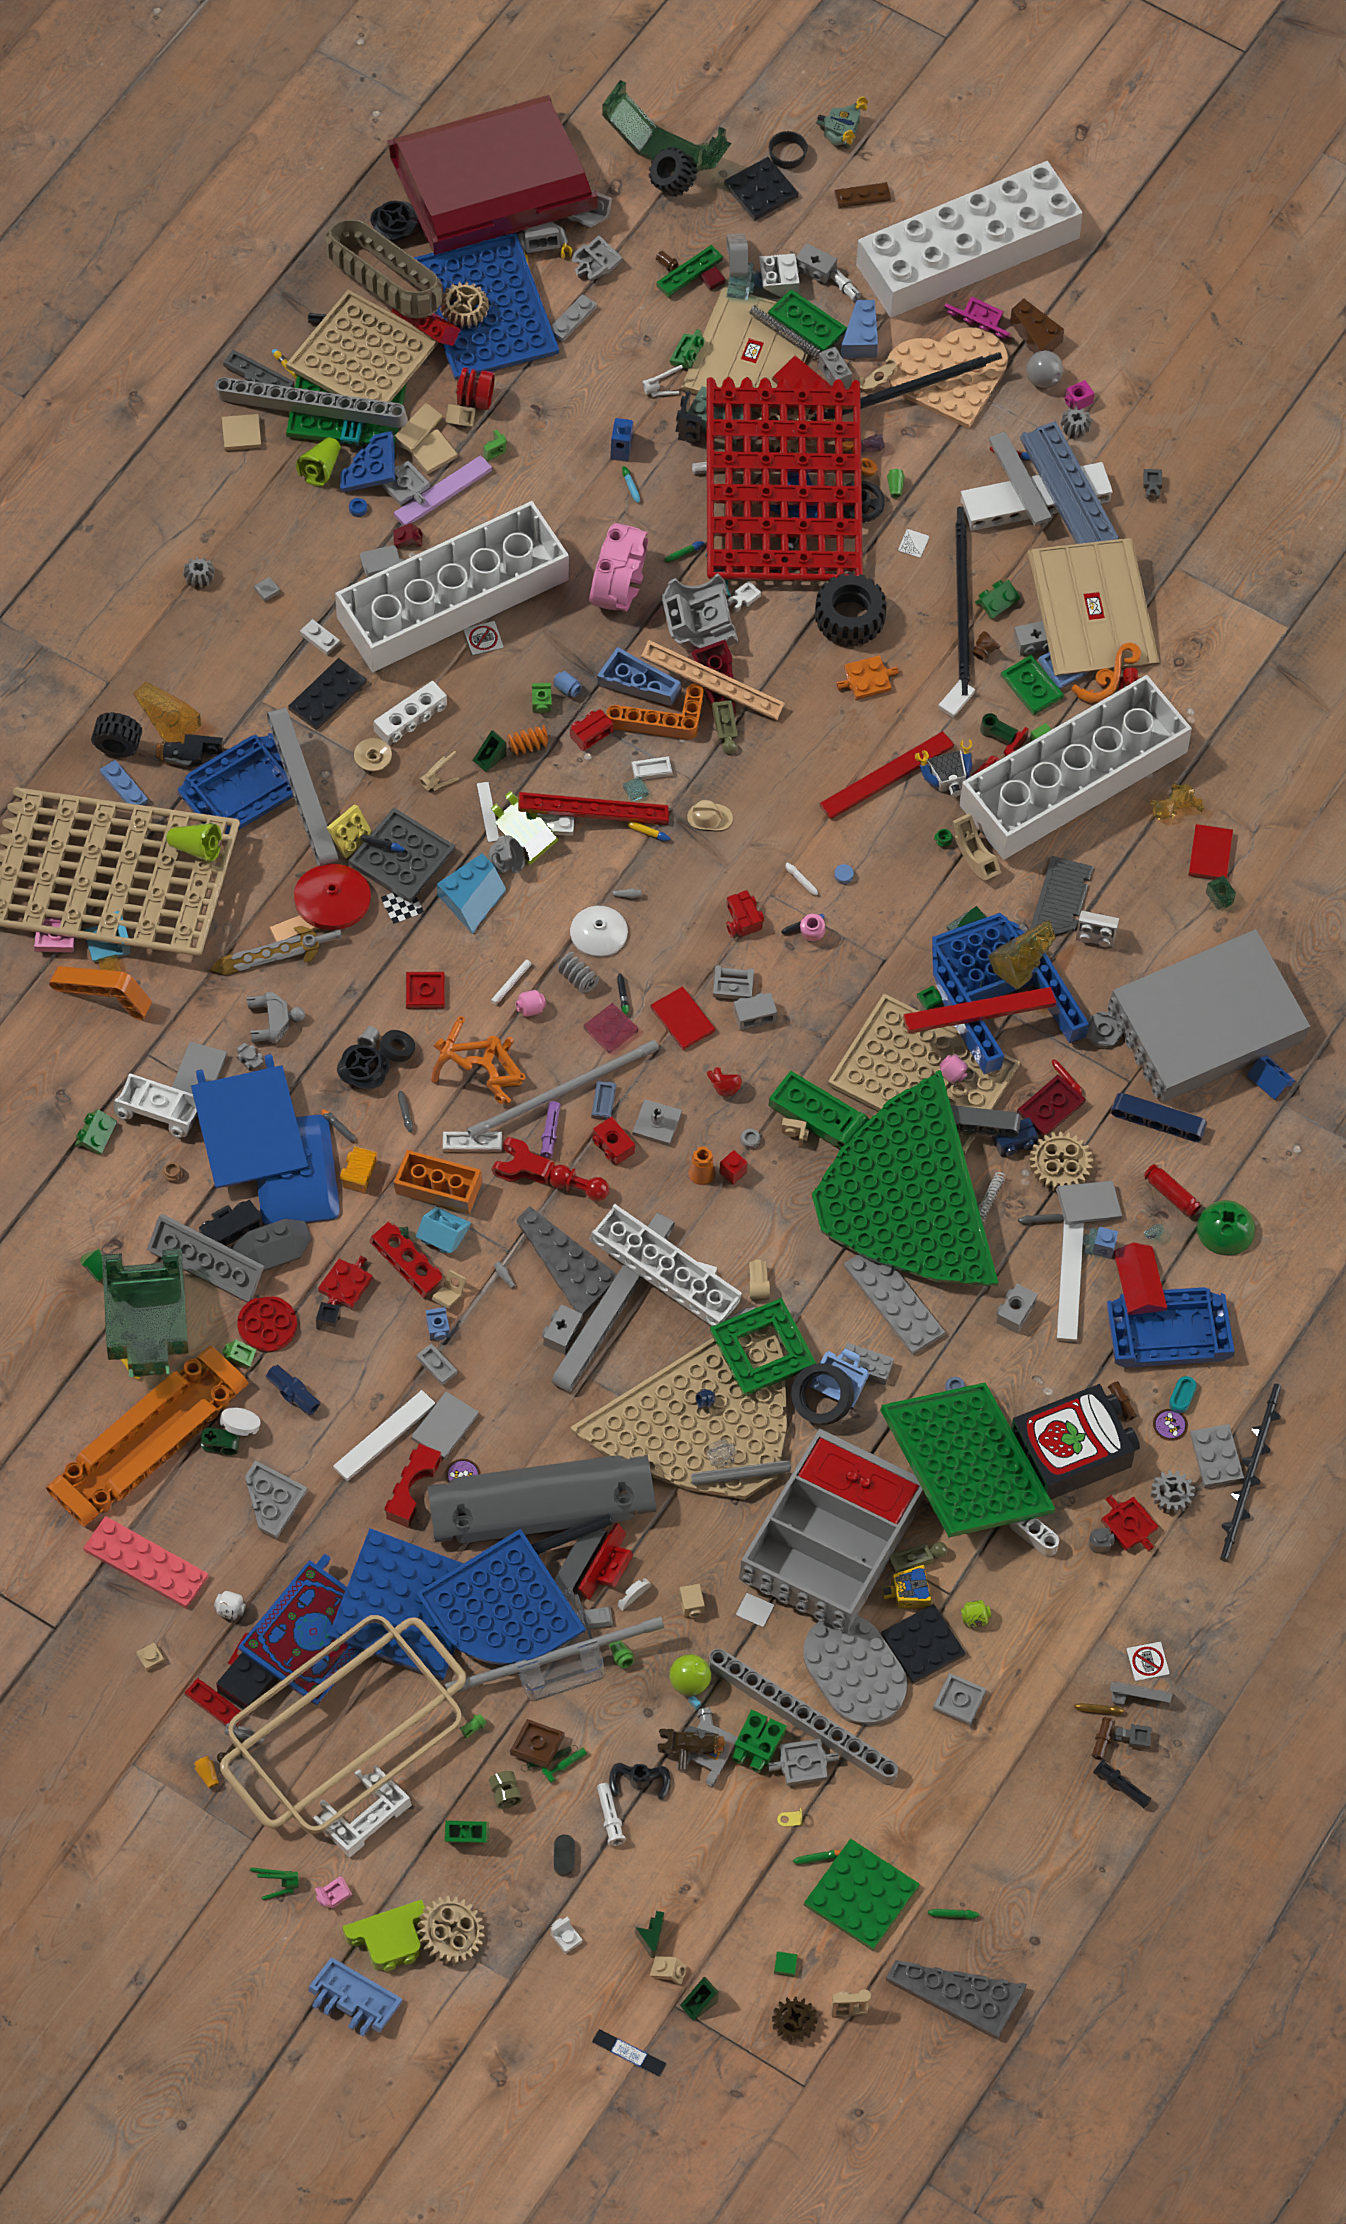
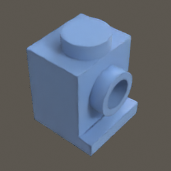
(435, 1317)

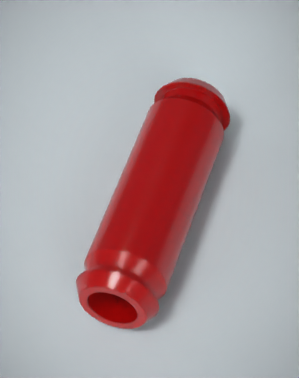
(1172, 1190)

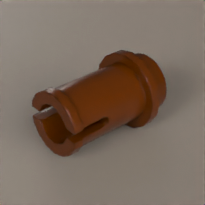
(670, 263)

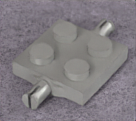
(407, 485)
(803, 1762)

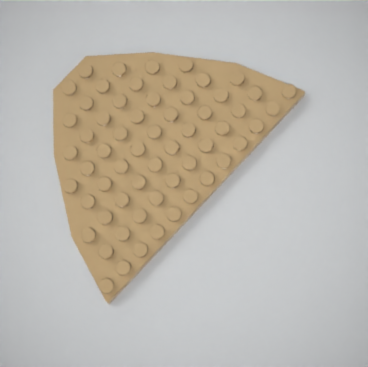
(669, 1427)

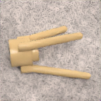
(430, 779)

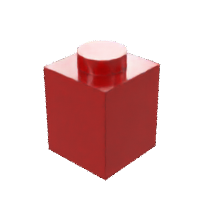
(733, 1167)

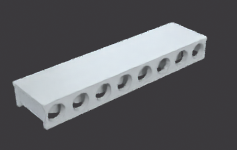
(1002, 500)
(666, 1266)

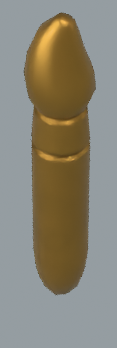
(1114, 1710)

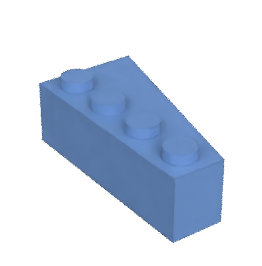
(635, 677)

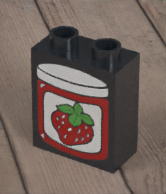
(1076, 1440)

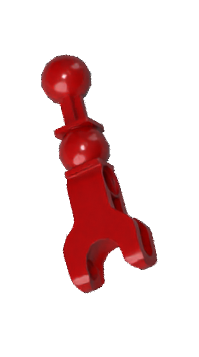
(544, 1171)

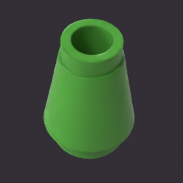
(895, 482)
(622, 1655)

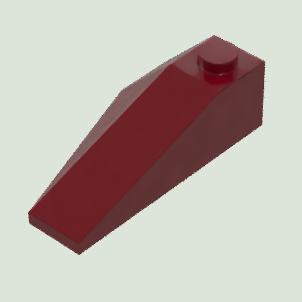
(719, 658)

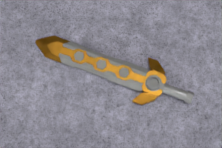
(306, 943)

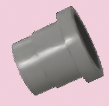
(369, 1037)

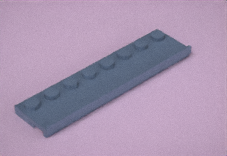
(1067, 485)

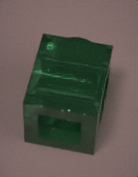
(1218, 886)

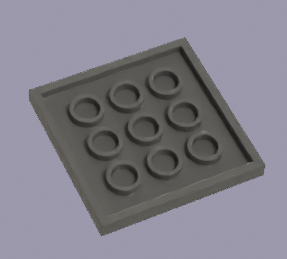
(403, 871)

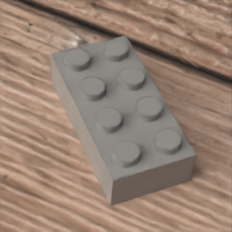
(876, 1363)

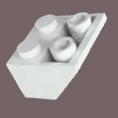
(779, 273)
(1097, 929)

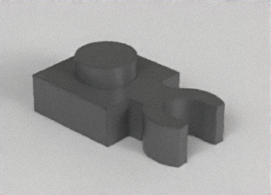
(1152, 481)

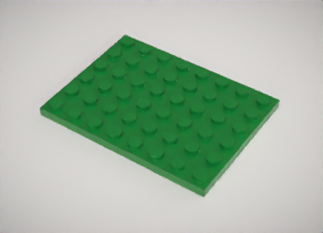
(967, 1459)

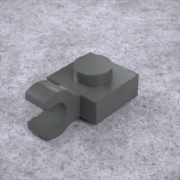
(1138, 1736)

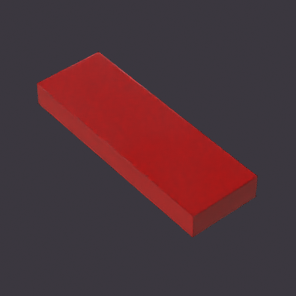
(212, 1702)

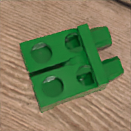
(755, 1747)

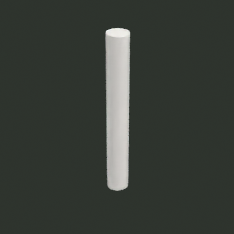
(510, 983)

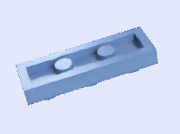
(123, 784)

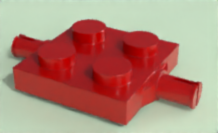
(346, 1282)
(1129, 1523)

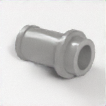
(705, 1714)

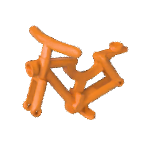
(493, 1047)

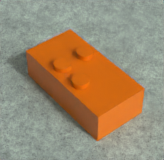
(438, 1181)

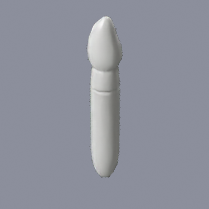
(793, 870)

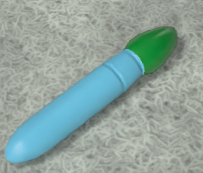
(630, 483)

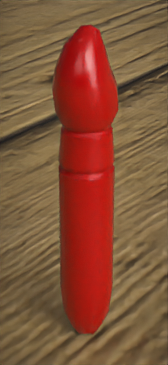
(1066, 1076)

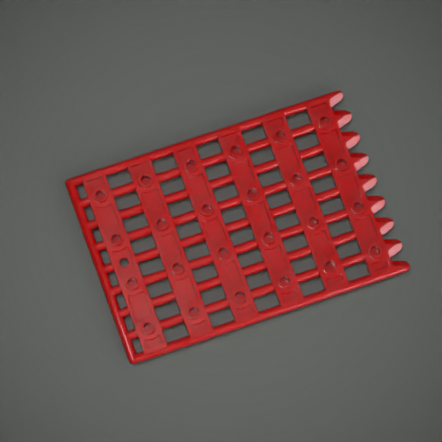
(783, 397)

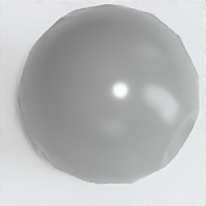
(1044, 369)

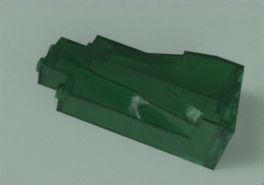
(145, 1312)

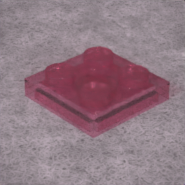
(610, 1028)

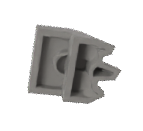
(596, 259)

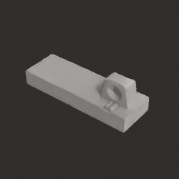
(1120, 1691)

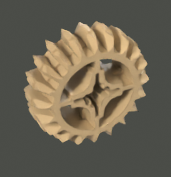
(461, 311)

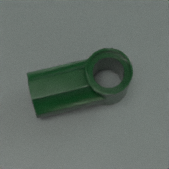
(998, 729)

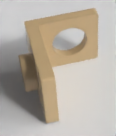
(449, 1293)

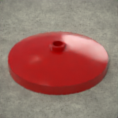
(332, 896)

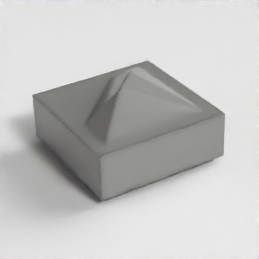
(267, 589)

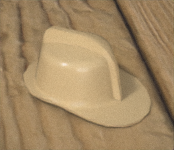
(710, 816)

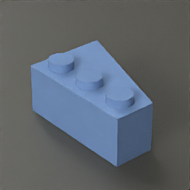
(861, 332)

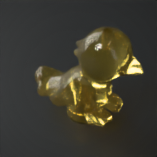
(1180, 798)

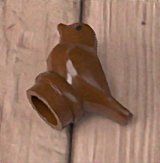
(984, 646)

